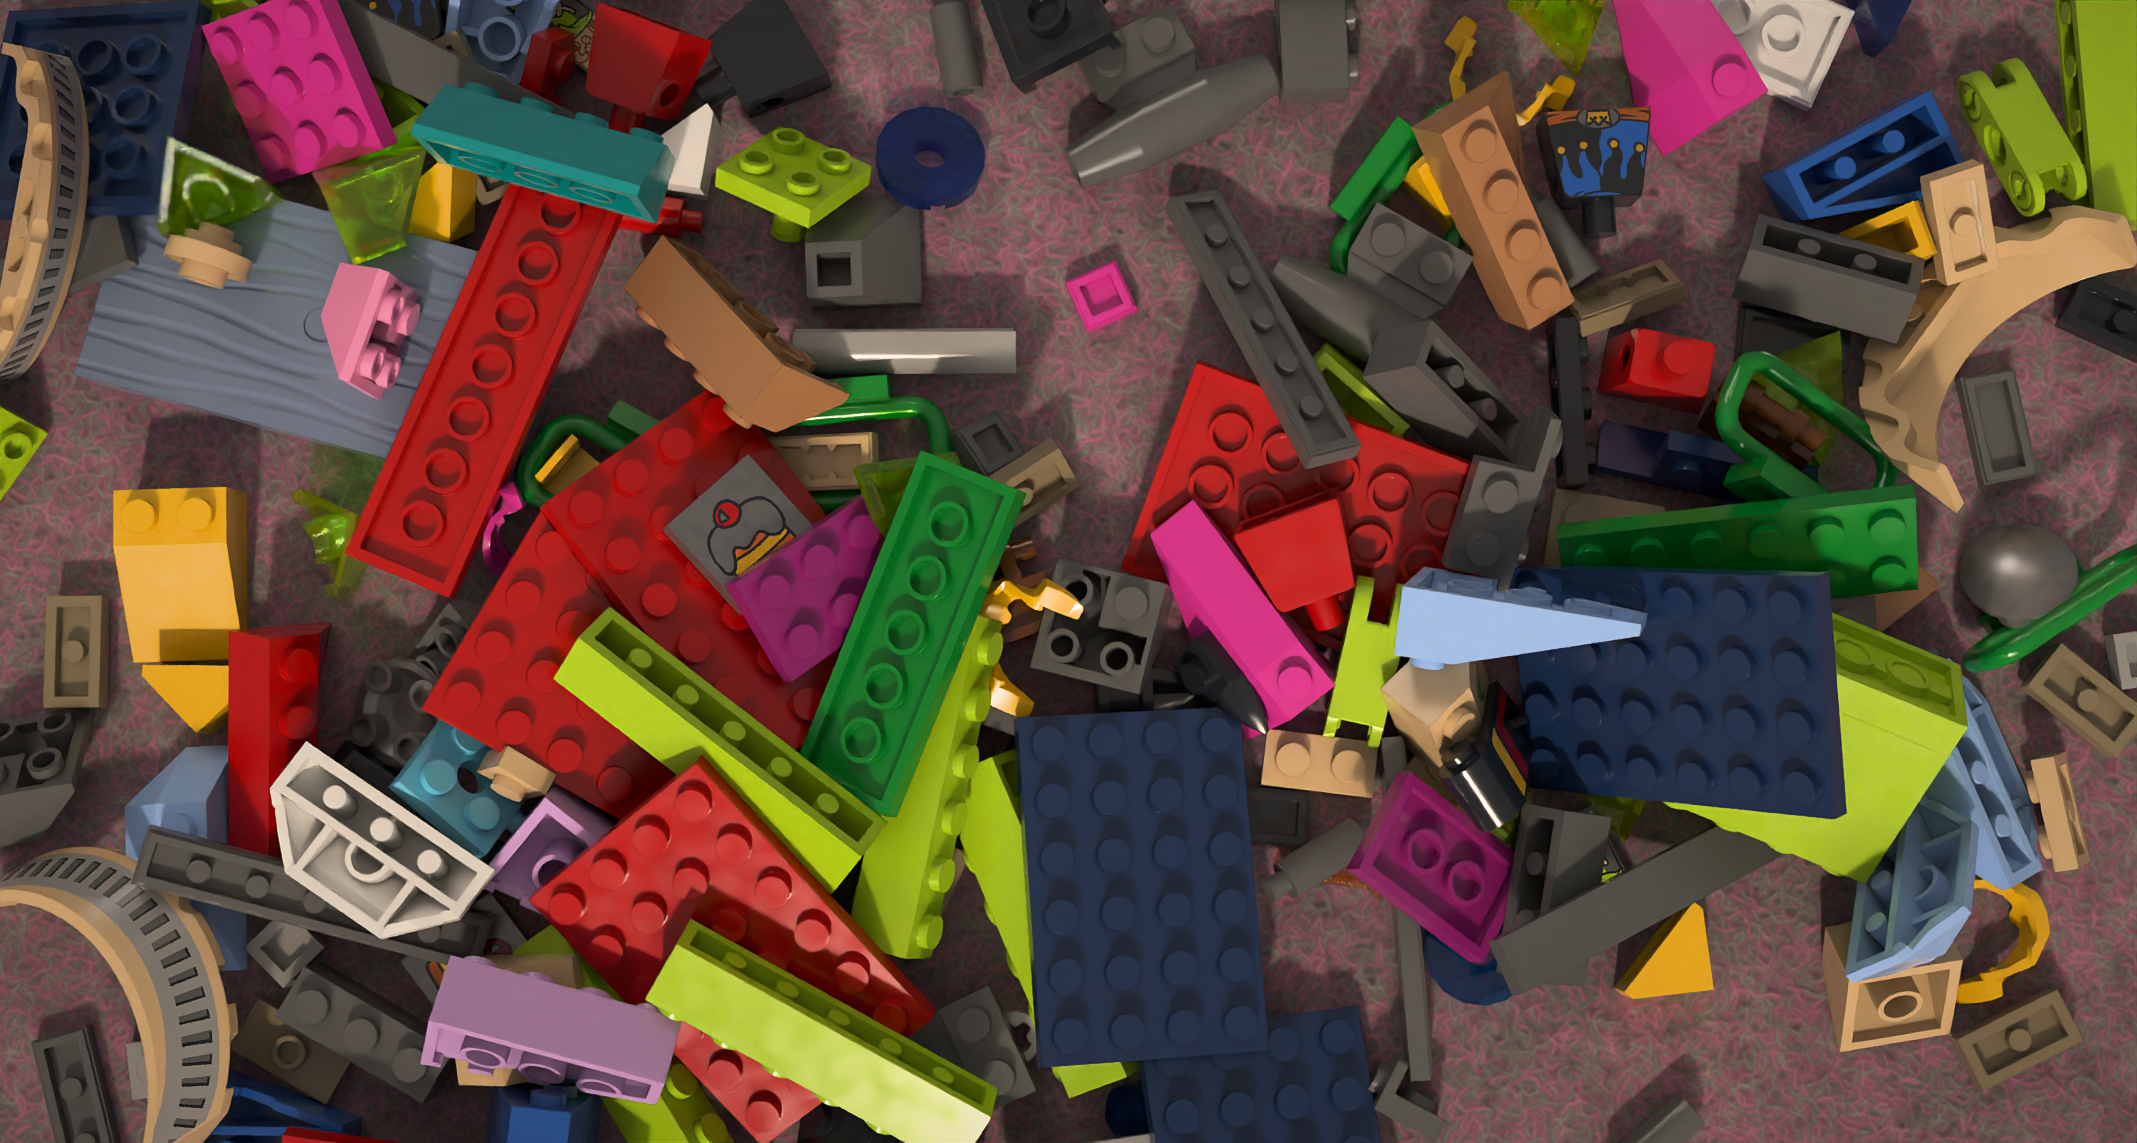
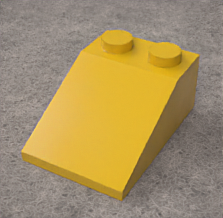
(181, 570)

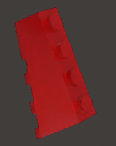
(269, 719)

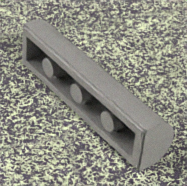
(910, 350)

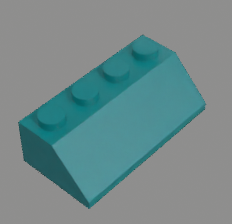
(546, 150)

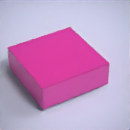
(1101, 296)

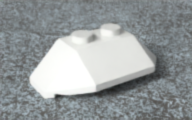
(369, 851)

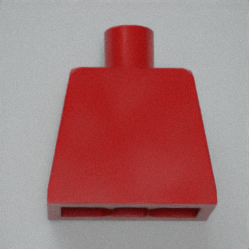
(642, 66)
(1660, 369)
(1302, 556)

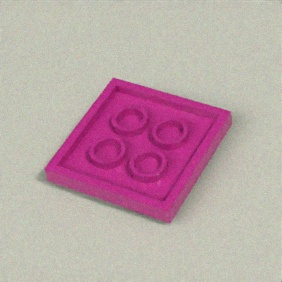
(299, 85)

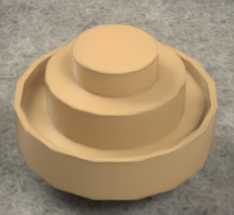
(208, 255)

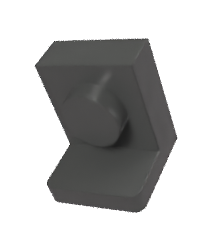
(1409, 1108)

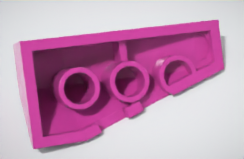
(1684, 67)
(1223, 595)

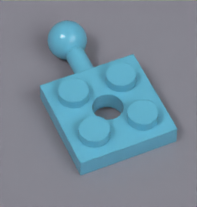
(432, 790)

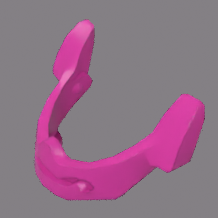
(493, 547)

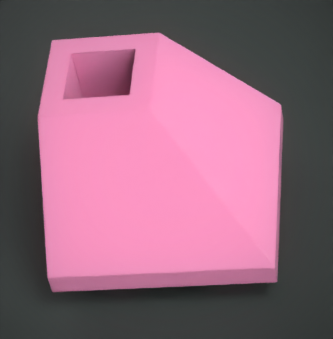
(366, 325)

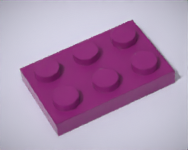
(810, 588)
(1436, 866)

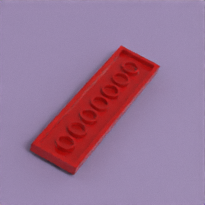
(483, 388)

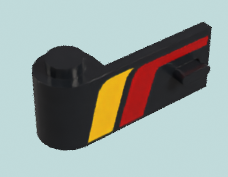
(1494, 770)

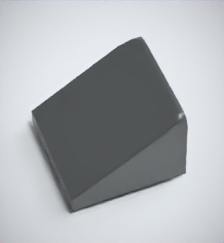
(986, 445)

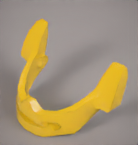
(1462, 42)
(998, 597)
(2034, 929)

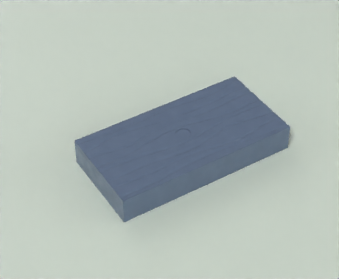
(261, 343)

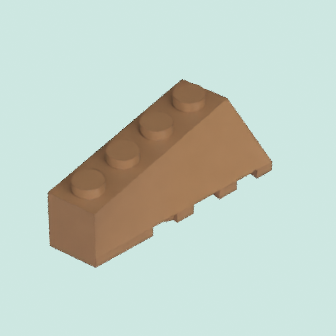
(1485, 184)
(728, 341)

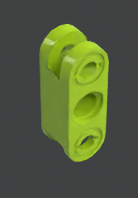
(2021, 136)
(1364, 665)

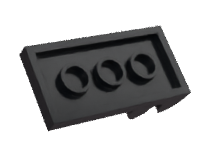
(1048, 35)

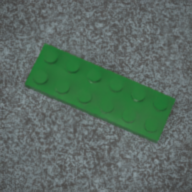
(1855, 535)
(910, 630)

